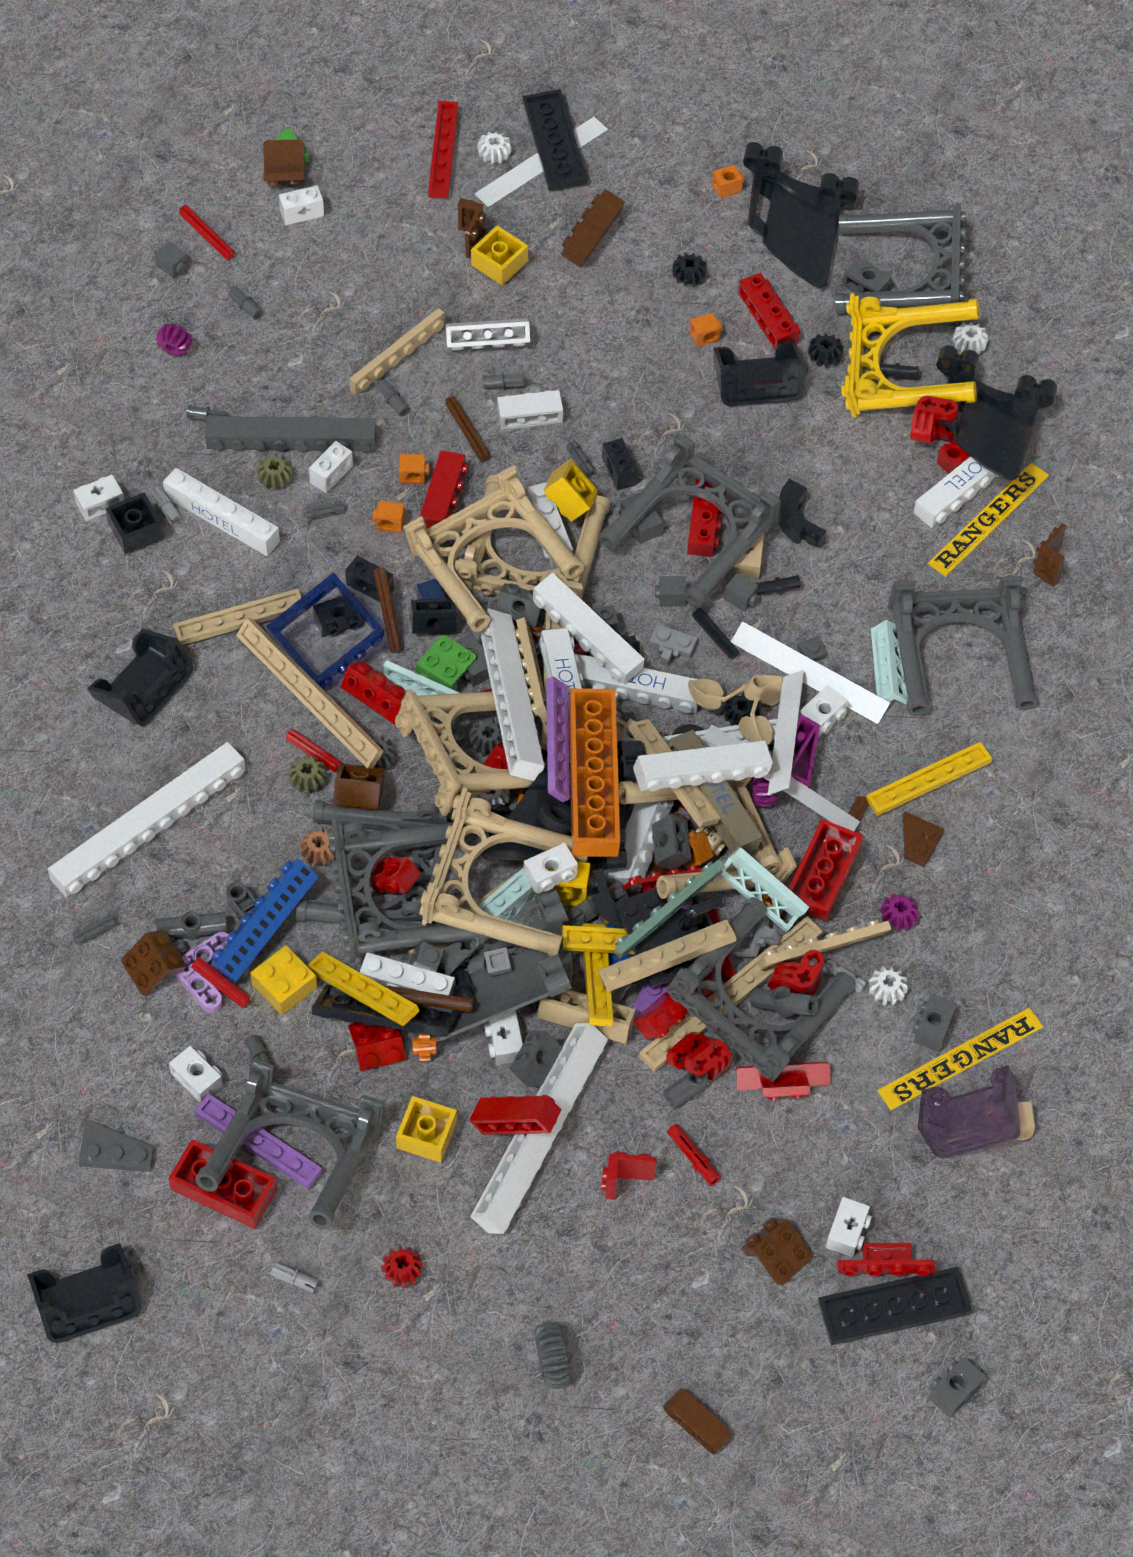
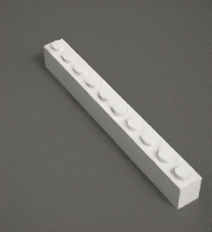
(511, 697)
(146, 820)
(528, 1151)

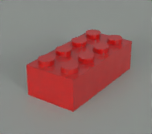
(826, 868)
(240, 1195)

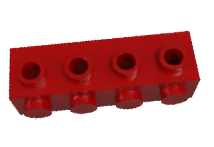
(768, 310)
(444, 487)
(703, 526)
(373, 690)
(664, 1013)
(515, 1115)

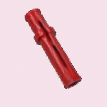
(700, 1162)

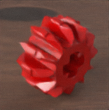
(400, 1258)

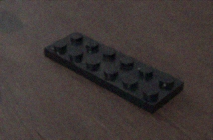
(554, 139)
(339, 1005)
(894, 1306)

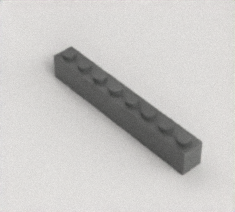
(289, 433)

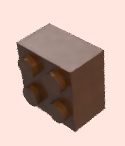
(358, 787)

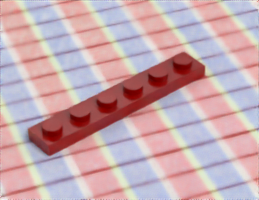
(443, 149)

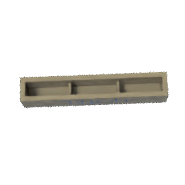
(735, 821)

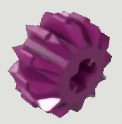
(173, 339)
(760, 792)
(907, 915)

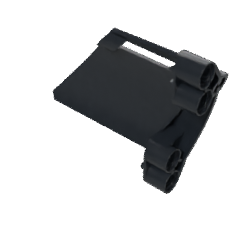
(800, 216)
(1000, 423)
(537, 794)

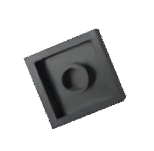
(134, 523)

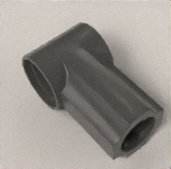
(684, 1089)

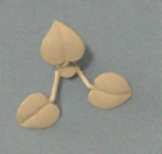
(759, 688)

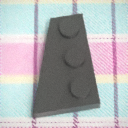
(113, 1150)

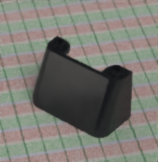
(760, 379)
(147, 680)
(87, 1298)

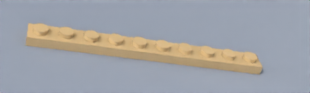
(310, 693)
(736, 988)

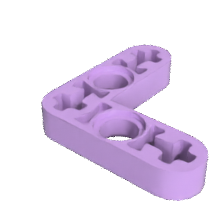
(192, 976)

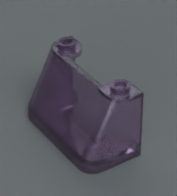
(970, 1119)

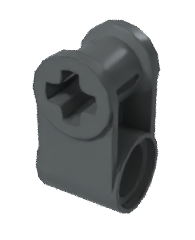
(242, 904)
(455, 958)

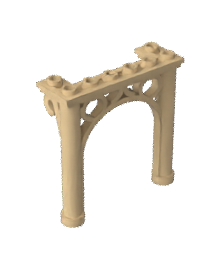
(473, 522)
(472, 572)
(416, 715)
(778, 865)
(447, 909)

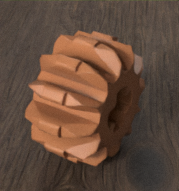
(316, 847)

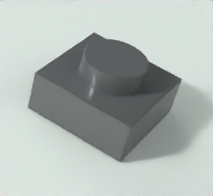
(813, 649)

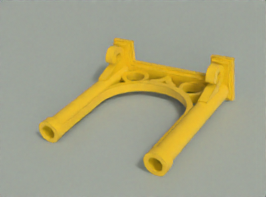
(869, 317)

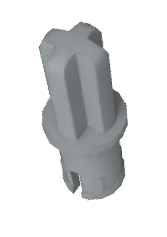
(166, 506)
(294, 1277)

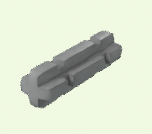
(832, 968)

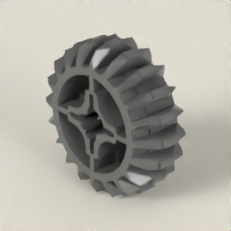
(552, 1354)

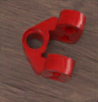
(926, 422)
(795, 974)
(703, 1056)

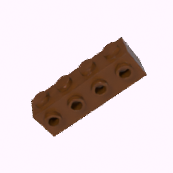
(592, 228)

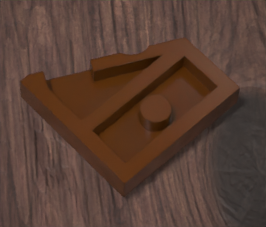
(919, 838)

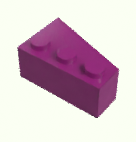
(804, 749)

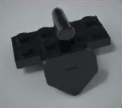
(639, 908)

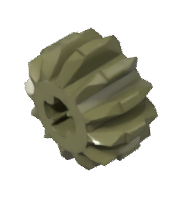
(274, 471)
(307, 774)

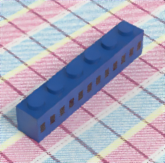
(263, 920)

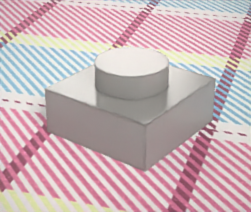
(497, 961)

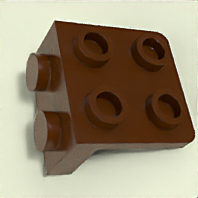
(283, 161)
(471, 220)
(1048, 560)
(152, 960)
(778, 1249)

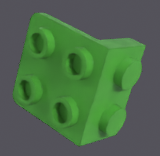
(445, 662)

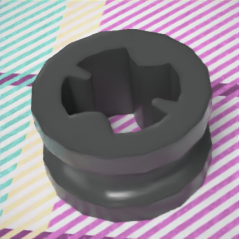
(460, 733)

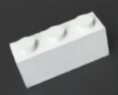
(529, 409)

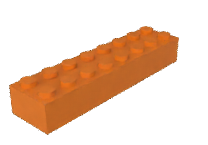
(594, 773)

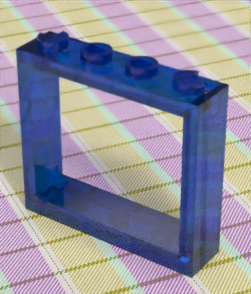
(306, 602)

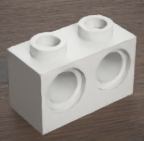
(331, 467)

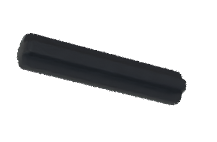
(715, 633)

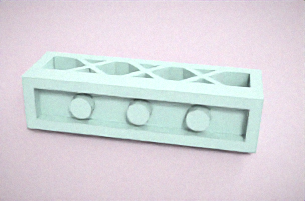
(887, 662)
(422, 685)
(768, 884)
(510, 895)

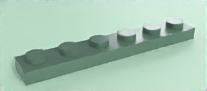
(661, 914)

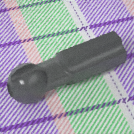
(583, 912)

